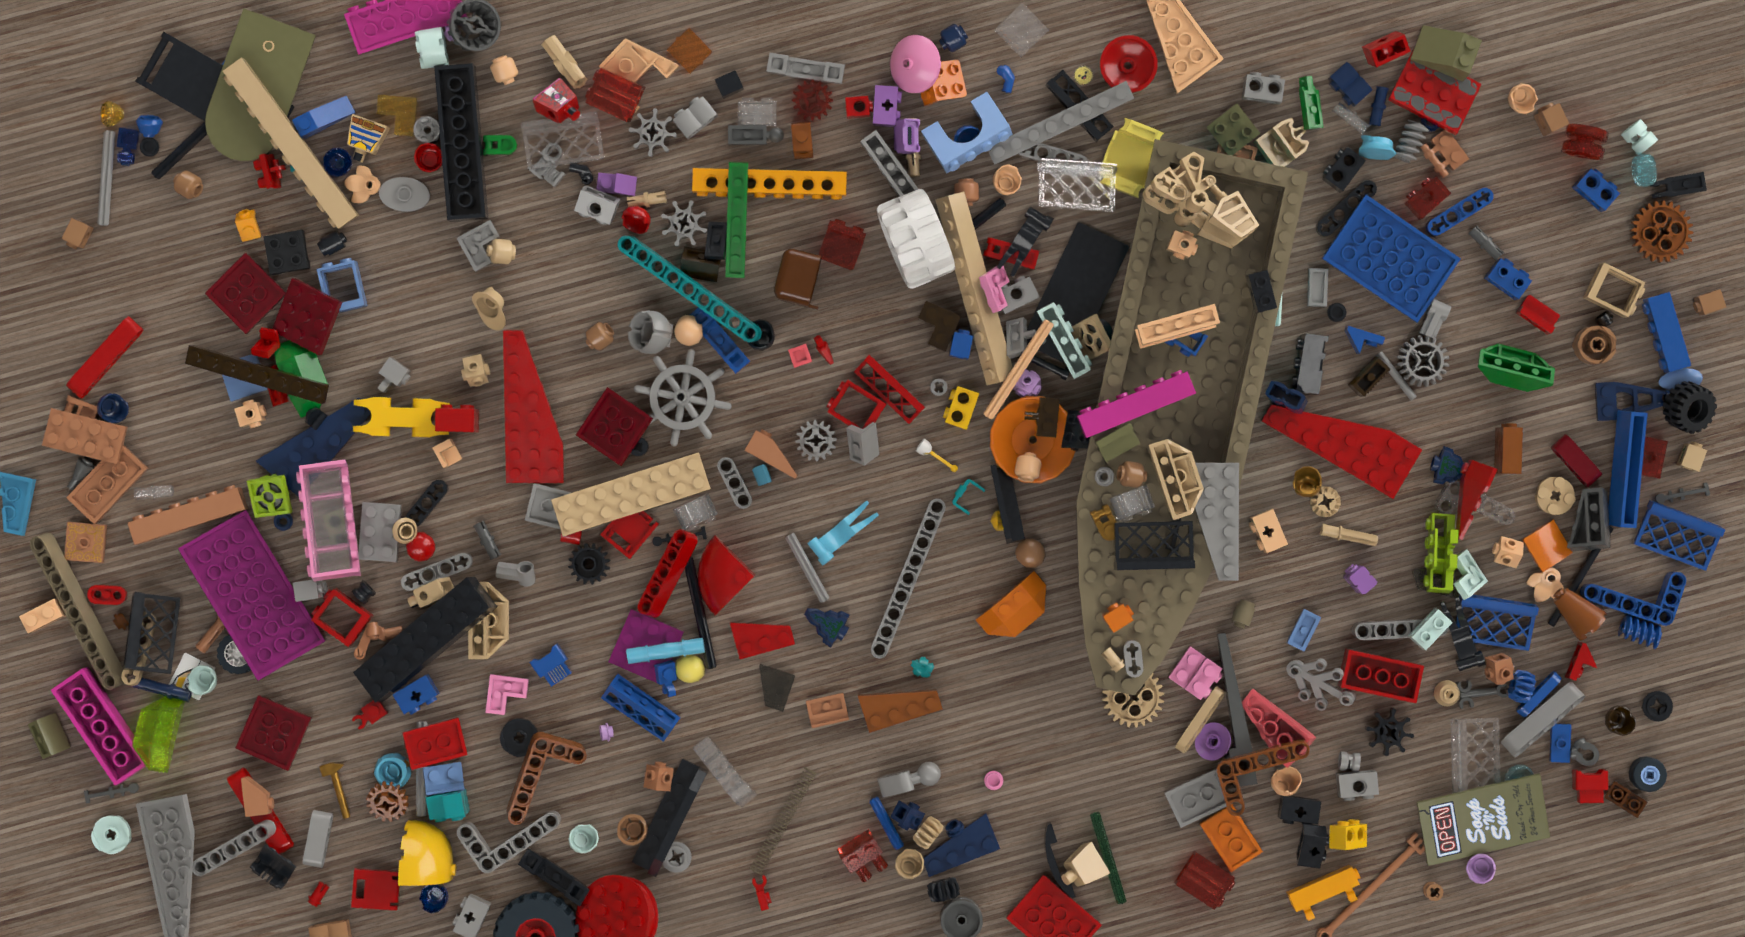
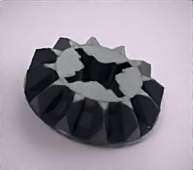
(1663, 712)

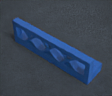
(642, 705)

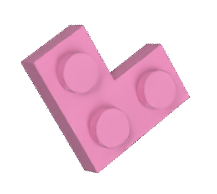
(991, 284)
(500, 688)

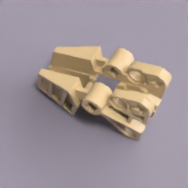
(1226, 221)

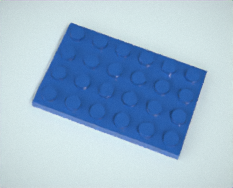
(1391, 258)

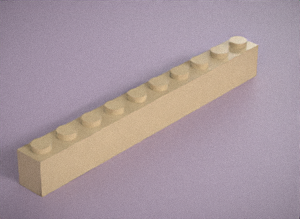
(288, 140)
(968, 268)

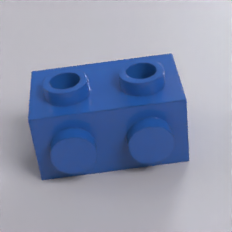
(1508, 278)

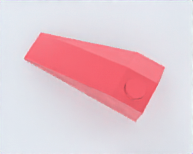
(1275, 725)

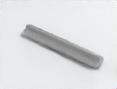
(807, 567)

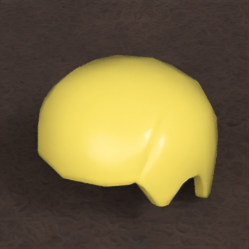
(689, 668)

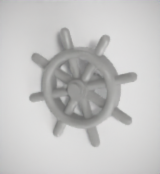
(683, 396)

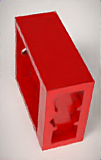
(842, 389)
(358, 627)

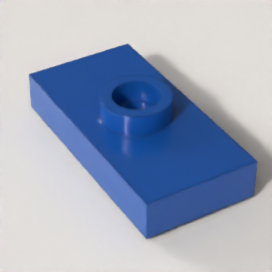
(1560, 743)

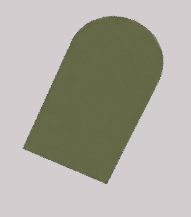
(280, 71)

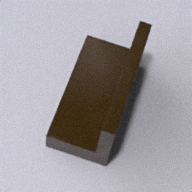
(697, 267)

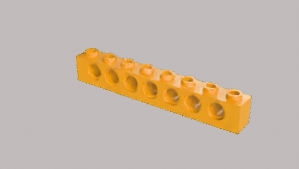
(838, 179)

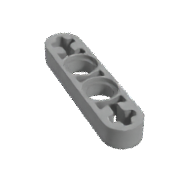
(1052, 152)
(436, 569)

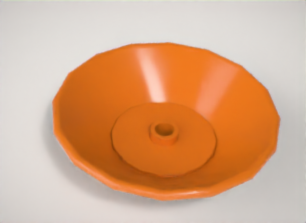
(1011, 439)

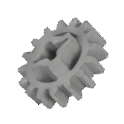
(816, 449)

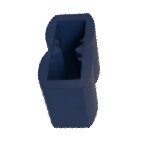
(1350, 84)
(1291, 398)

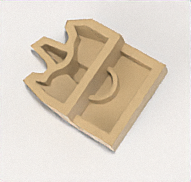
(1282, 143)

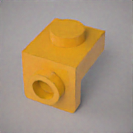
(247, 225)

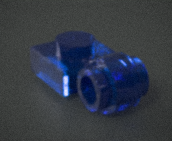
(127, 140)

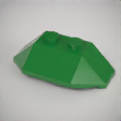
(300, 362)
(1515, 368)

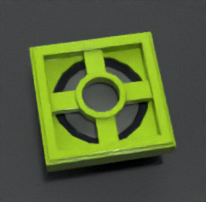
(271, 495)

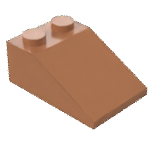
(767, 450)

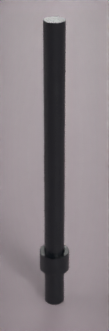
(1578, 579)

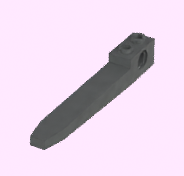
(1236, 713)

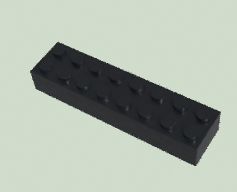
(461, 142)
(425, 639)

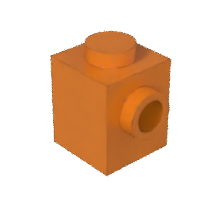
(1118, 616)

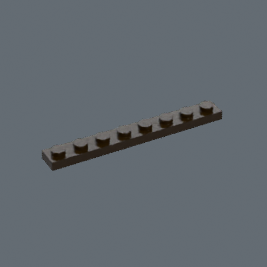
(257, 374)

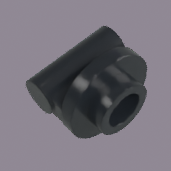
(315, 418)

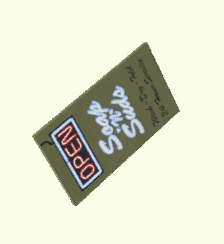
(1483, 819)

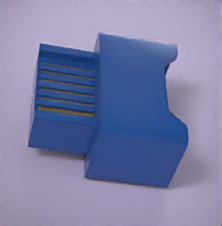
(552, 665)

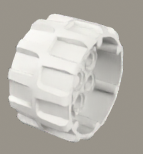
(915, 238)

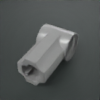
(1436, 315)
(521, 572)

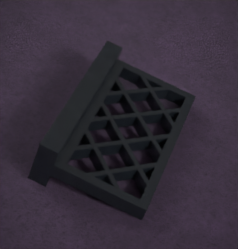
(1154, 562)
(134, 631)

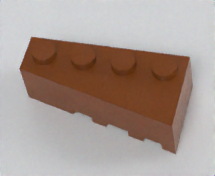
(897, 707)

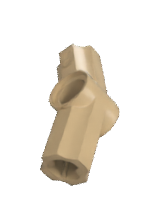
(564, 62)

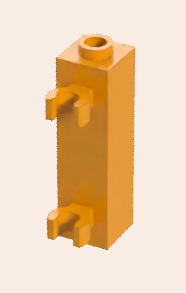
(1324, 888)

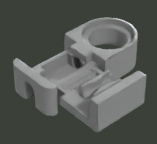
(550, 174)

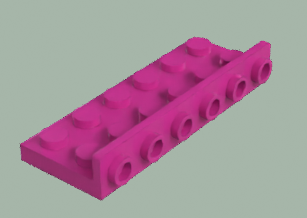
(395, 20)

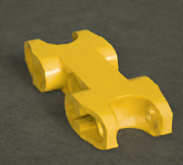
(386, 416)

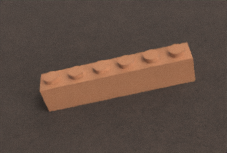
(186, 516)

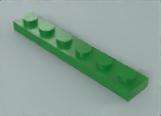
(736, 219)

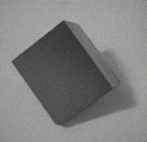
(729, 84)

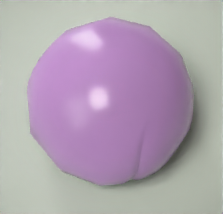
(1481, 868)

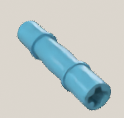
(665, 650)

